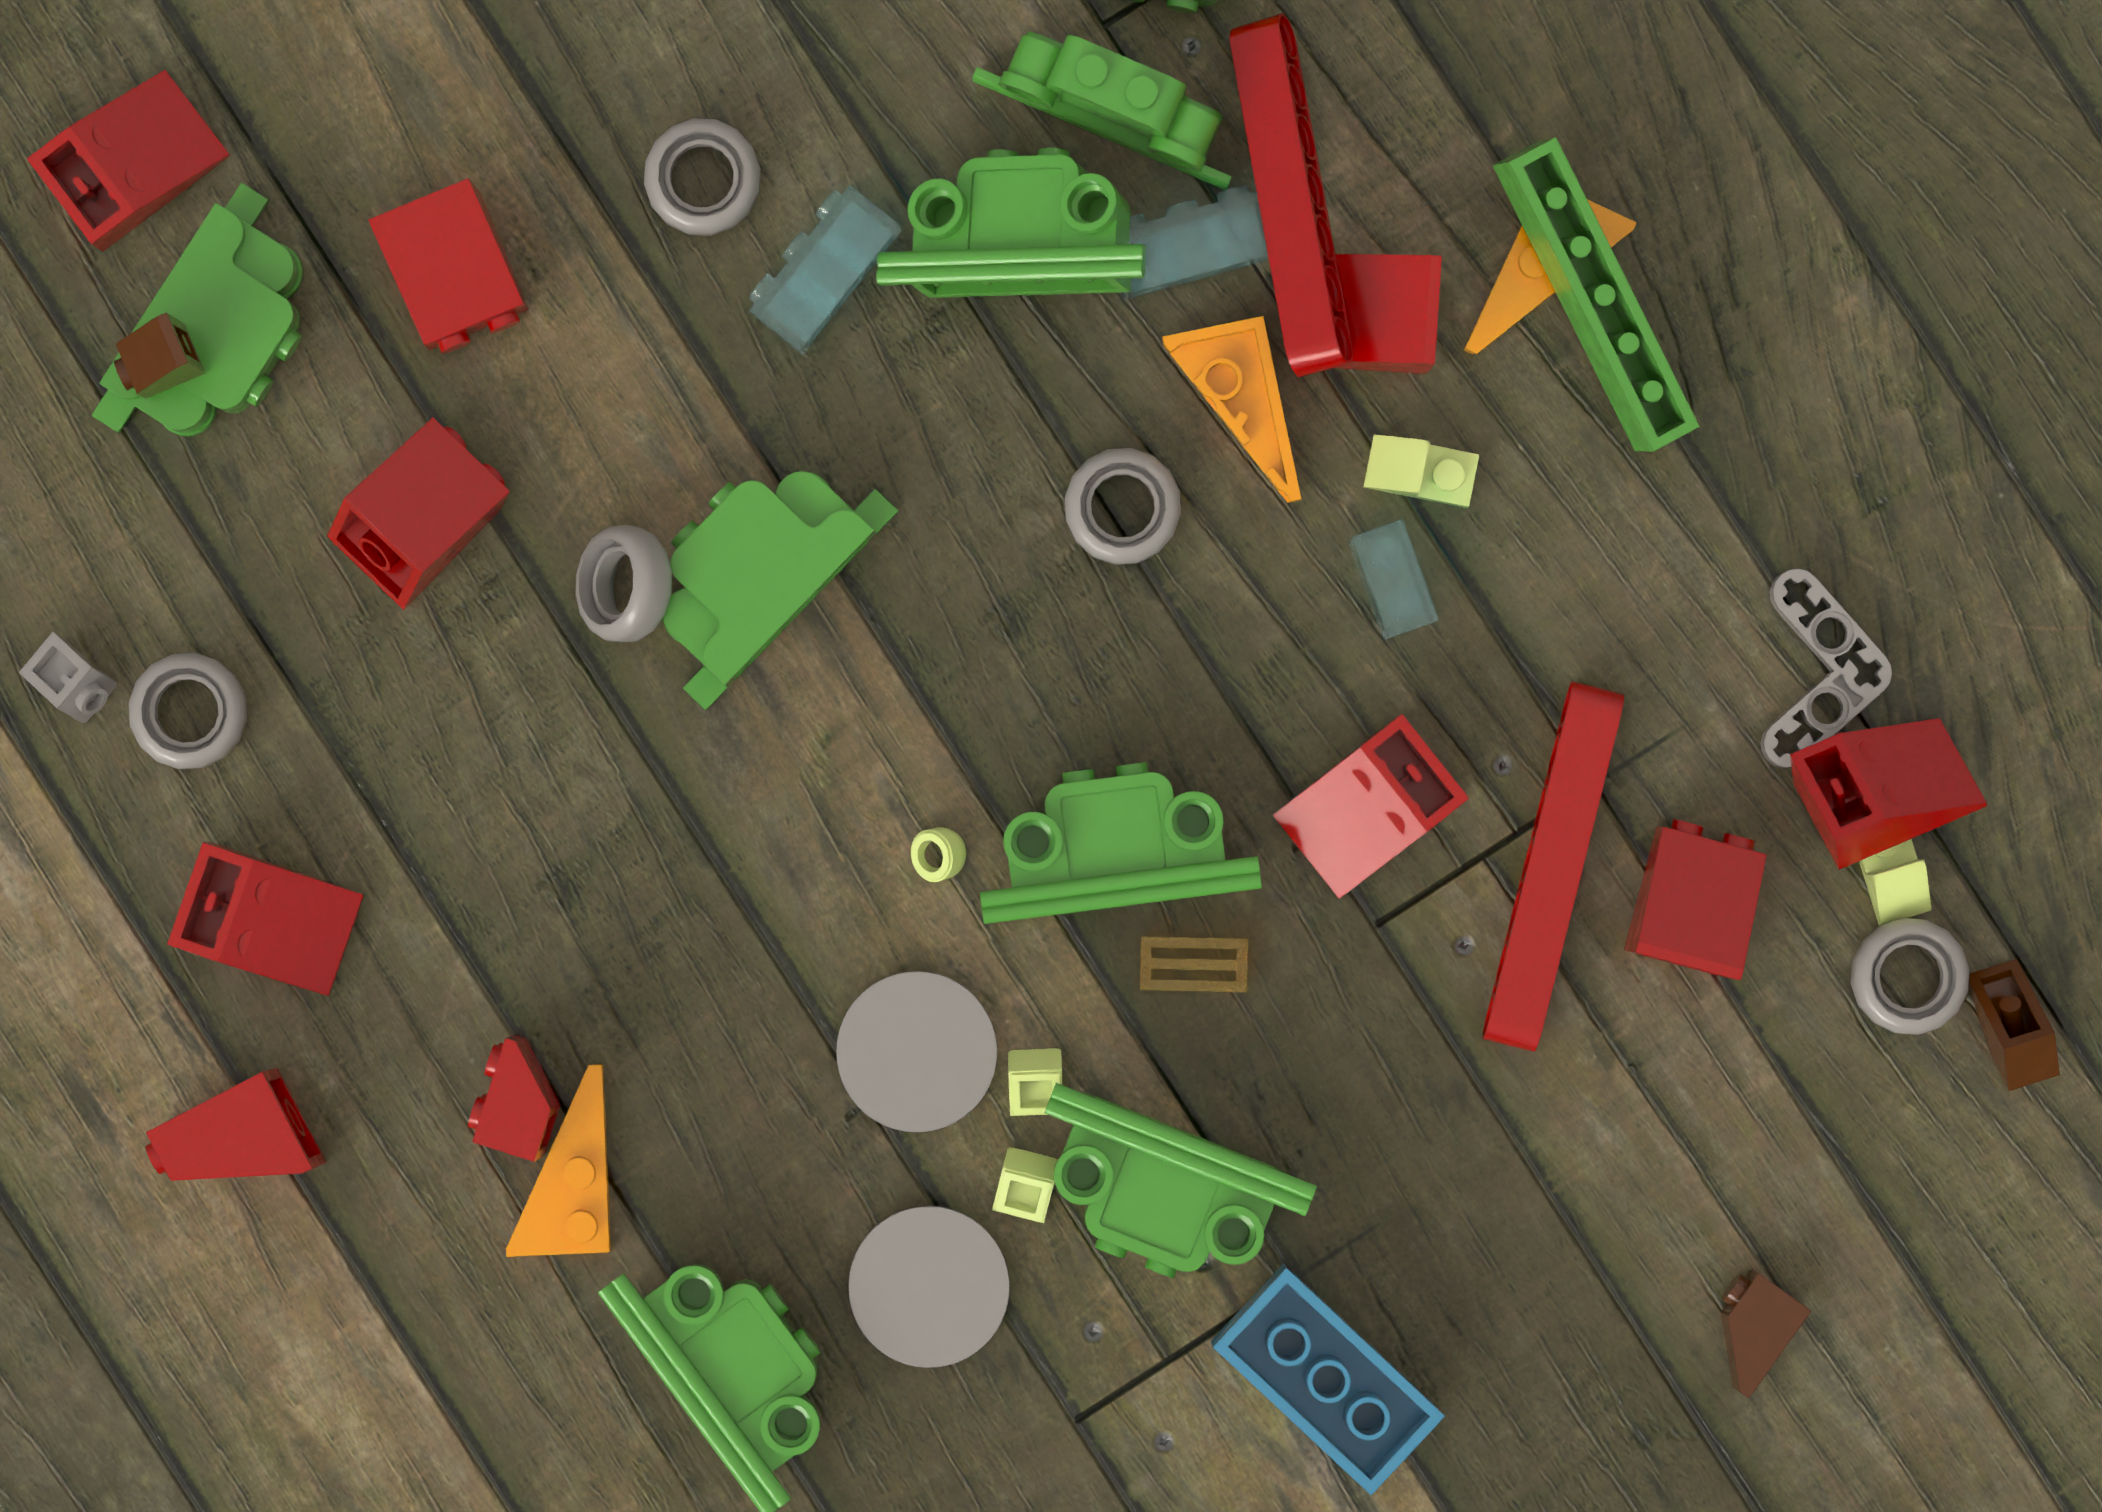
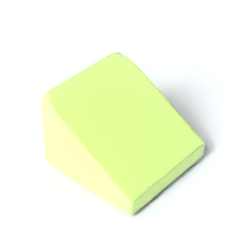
(1032, 1079)
(1025, 1185)

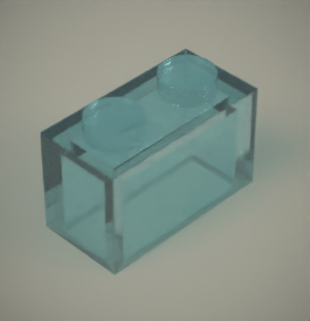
(1393, 579)

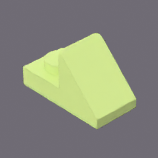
(1421, 470)
(1897, 883)

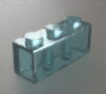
(1198, 241)
(823, 268)

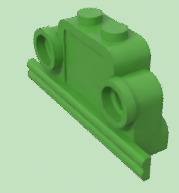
(1112, 100)
(1017, 231)
(236, 309)
(759, 568)
(1115, 847)
(1164, 1187)
(729, 1367)

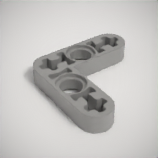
(1838, 681)

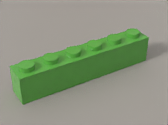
(1596, 295)

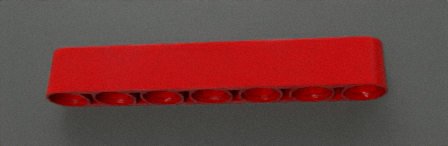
(1291, 196)
(1553, 866)

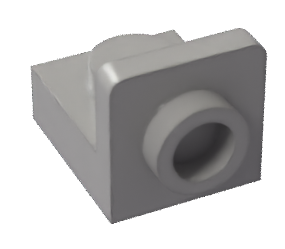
(68, 679)

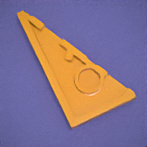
(1524, 283)
(1238, 380)
(571, 1195)

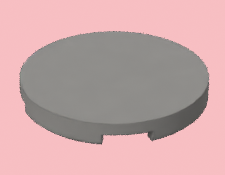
(916, 1051)
(929, 1286)

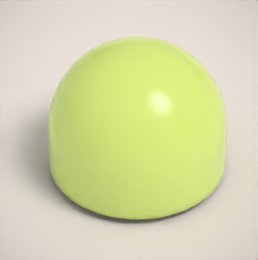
(952, 849)

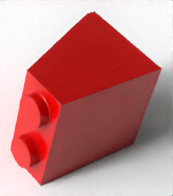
(450, 266)
(1391, 310)
(417, 511)
(1697, 900)
(237, 1134)

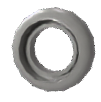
(693, 134)
(1118, 463)
(650, 583)
(145, 702)
(1951, 988)

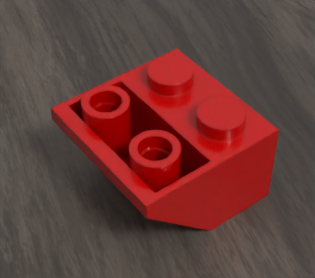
(519, 1105)

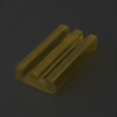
(1239, 965)

